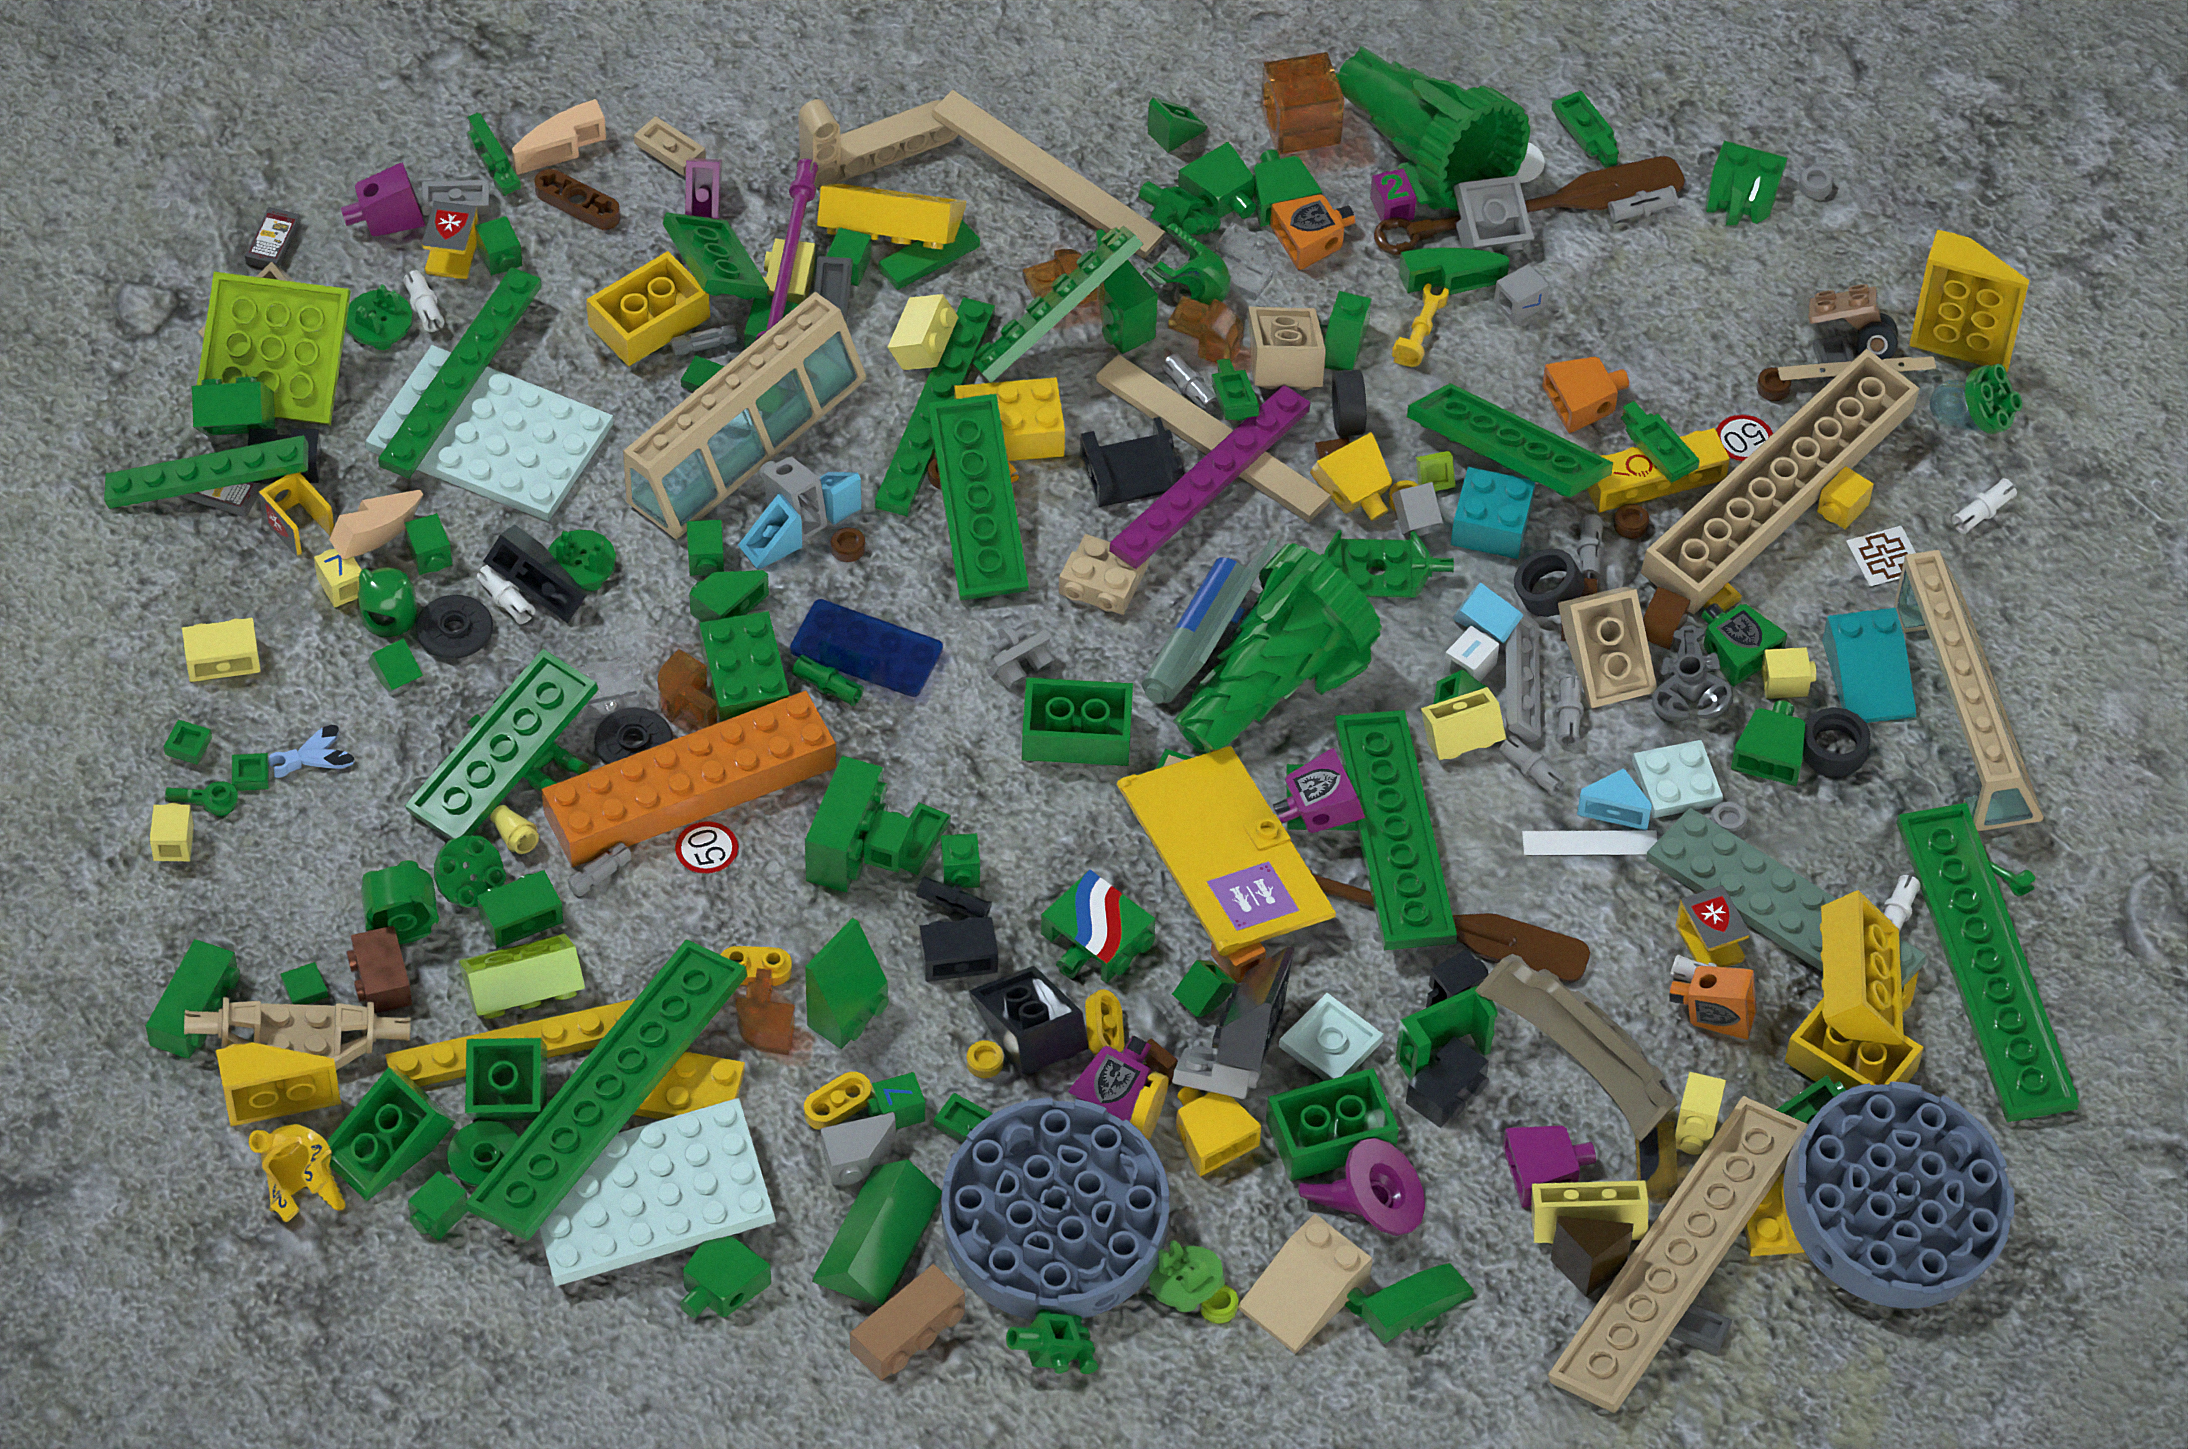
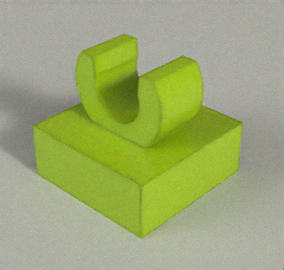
(1436, 469)

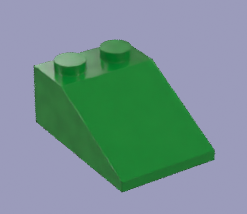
(1126, 306)
(844, 986)
(387, 1134)

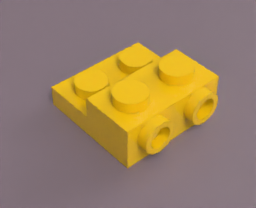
(1769, 1226)

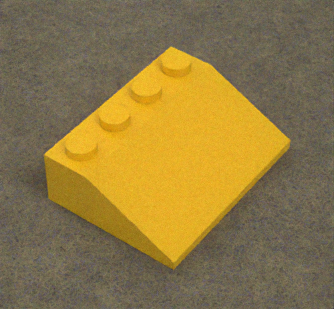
(1968, 303)

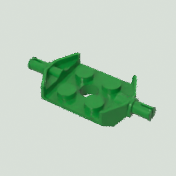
(1403, 561)

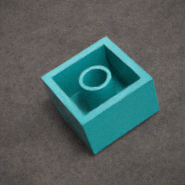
(1493, 513)

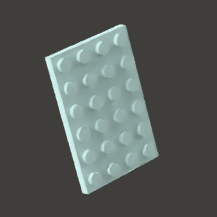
(503, 439)
(659, 1194)

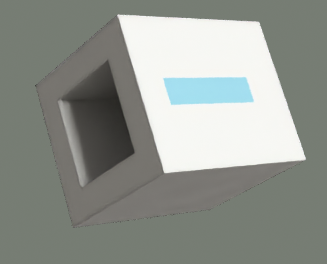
(1472, 652)

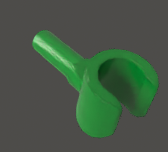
(2018, 883)
(1356, 1300)

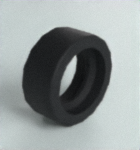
(1349, 402)
(1539, 565)
(1837, 720)

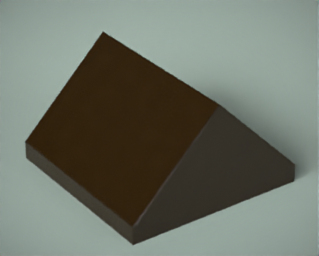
(1590, 1250)

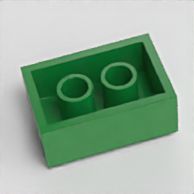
(742, 663)
(1077, 721)
(842, 824)
(1325, 1120)

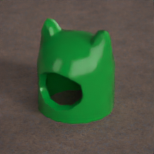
(389, 594)

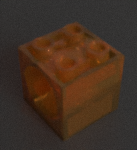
(1302, 103)

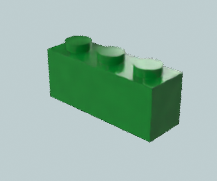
(196, 986)

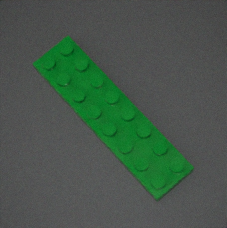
(1396, 831)

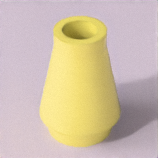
(515, 830)

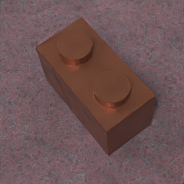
(380, 969)

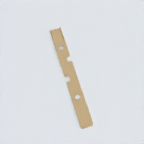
(1834, 369)

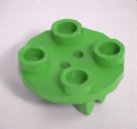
(1186, 1276)

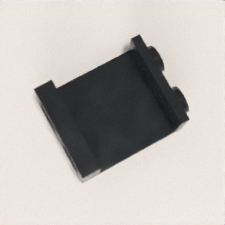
(1131, 467)

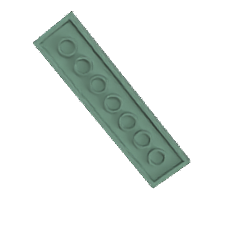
(1761, 888)

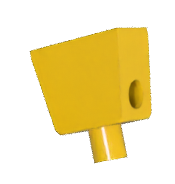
(1355, 477)
(1214, 1129)

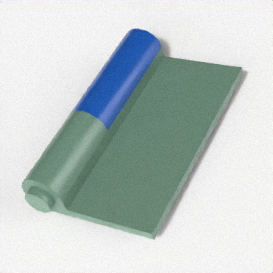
(1202, 625)

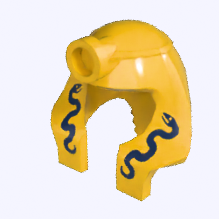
(295, 1160)

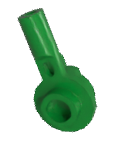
(216, 798)

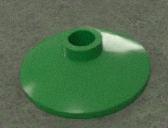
(475, 1143)

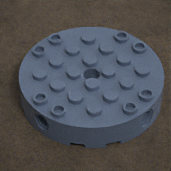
(1898, 1195)
(1037, 1257)

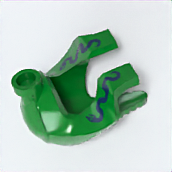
(1202, 273)

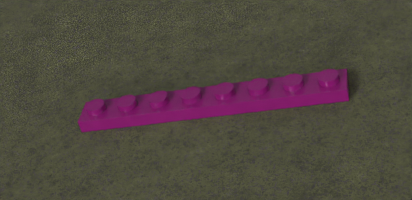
(1209, 477)

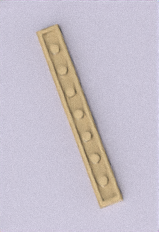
(1044, 170)
(1207, 432)

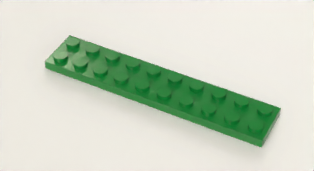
(1987, 963)
(606, 1090)

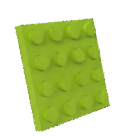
(280, 334)

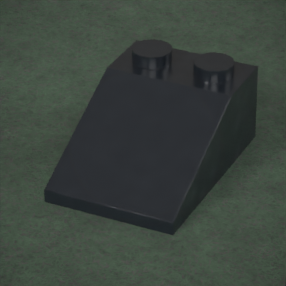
(1031, 1019)

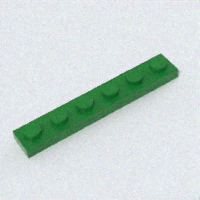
(206, 472)

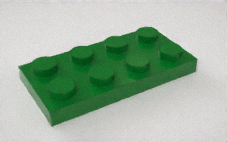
(715, 256)

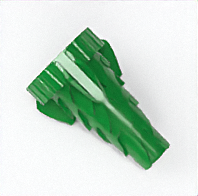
(1437, 125)
(1300, 628)

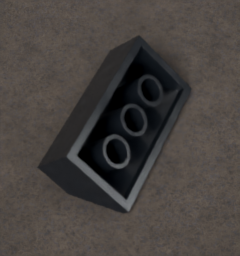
(1254, 1013)

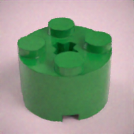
(402, 899)

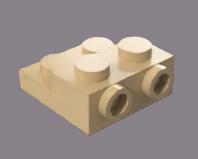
(1099, 576)

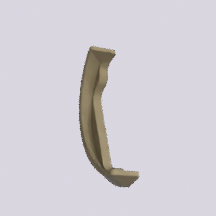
(1585, 1034)

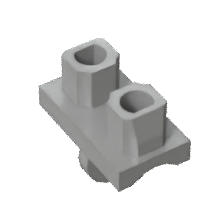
(1007, 663)

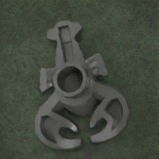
(1691, 680)

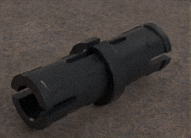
(953, 898)

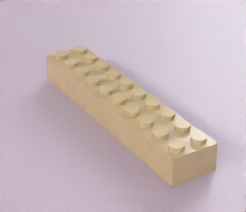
(1780, 480)

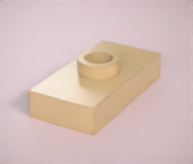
(668, 144)

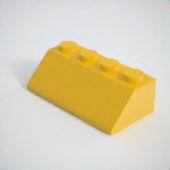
(890, 214)
(1861, 971)

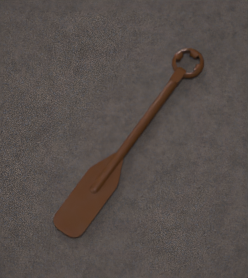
(1588, 191)
(1499, 936)

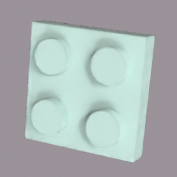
(1677, 778)
(1331, 1039)

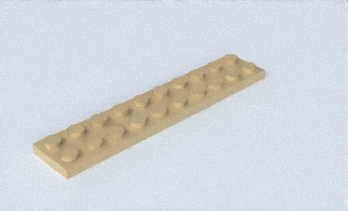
(1677, 1255)

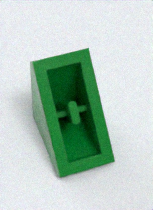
(1172, 124)

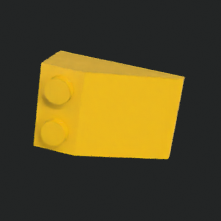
(274, 1082)

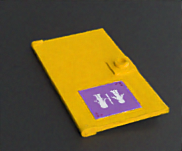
(1226, 850)

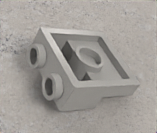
(1493, 215)
(1199, 1070)

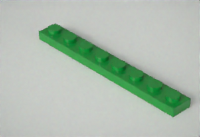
(459, 373)
(916, 445)

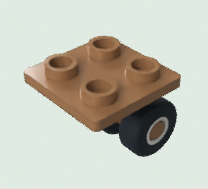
(1859, 308)

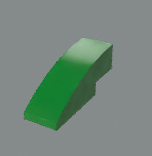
(1451, 269)
(1414, 1301)

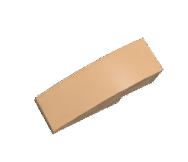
(559, 138)
(374, 523)

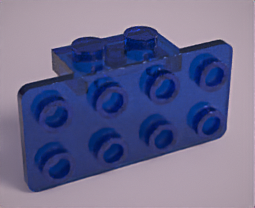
(867, 647)

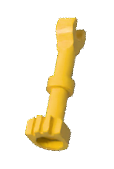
(1410, 351)

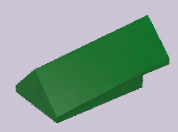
(880, 1233)

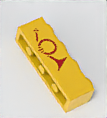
(1638, 479)

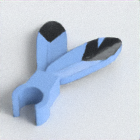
(312, 753)

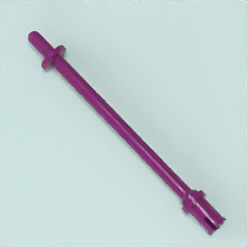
(802, 191)

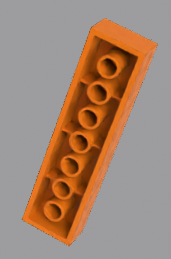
(689, 778)

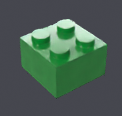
(232, 406)
(505, 1079)

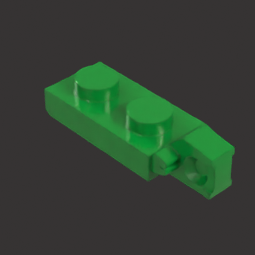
(1587, 127)
(493, 155)
(1234, 392)
(1659, 442)

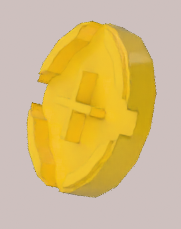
(1150, 1104)

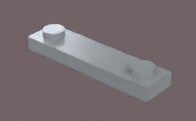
(1523, 680)

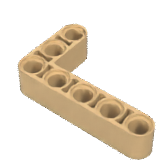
(866, 147)

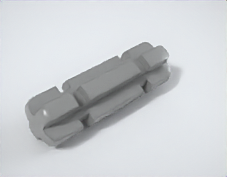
(704, 340)
(599, 869)

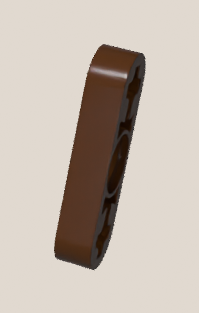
(583, 211)

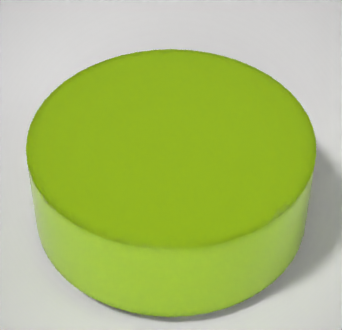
(1221, 1306)

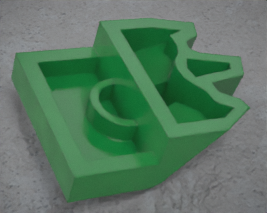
(1744, 183)

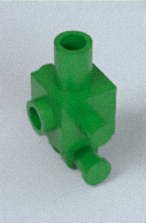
(1178, 207)
(1054, 1342)

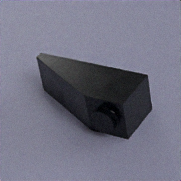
(535, 572)

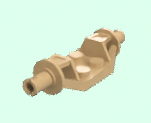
(300, 1027)

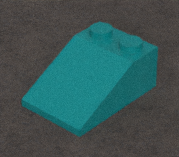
(1870, 664)

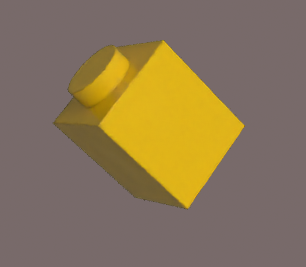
(1845, 497)

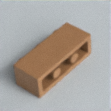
(908, 1322)

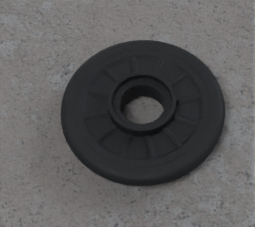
(453, 645)
(628, 721)

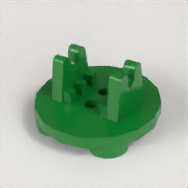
(367, 317)
(596, 563)
(482, 861)

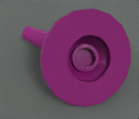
(1376, 1186)

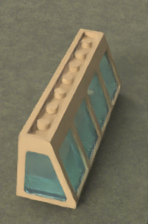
(742, 416)
(1934, 601)

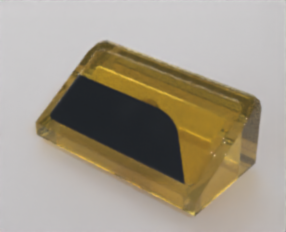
(1658, 1161)

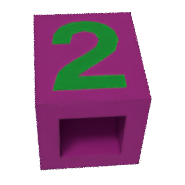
(1393, 195)

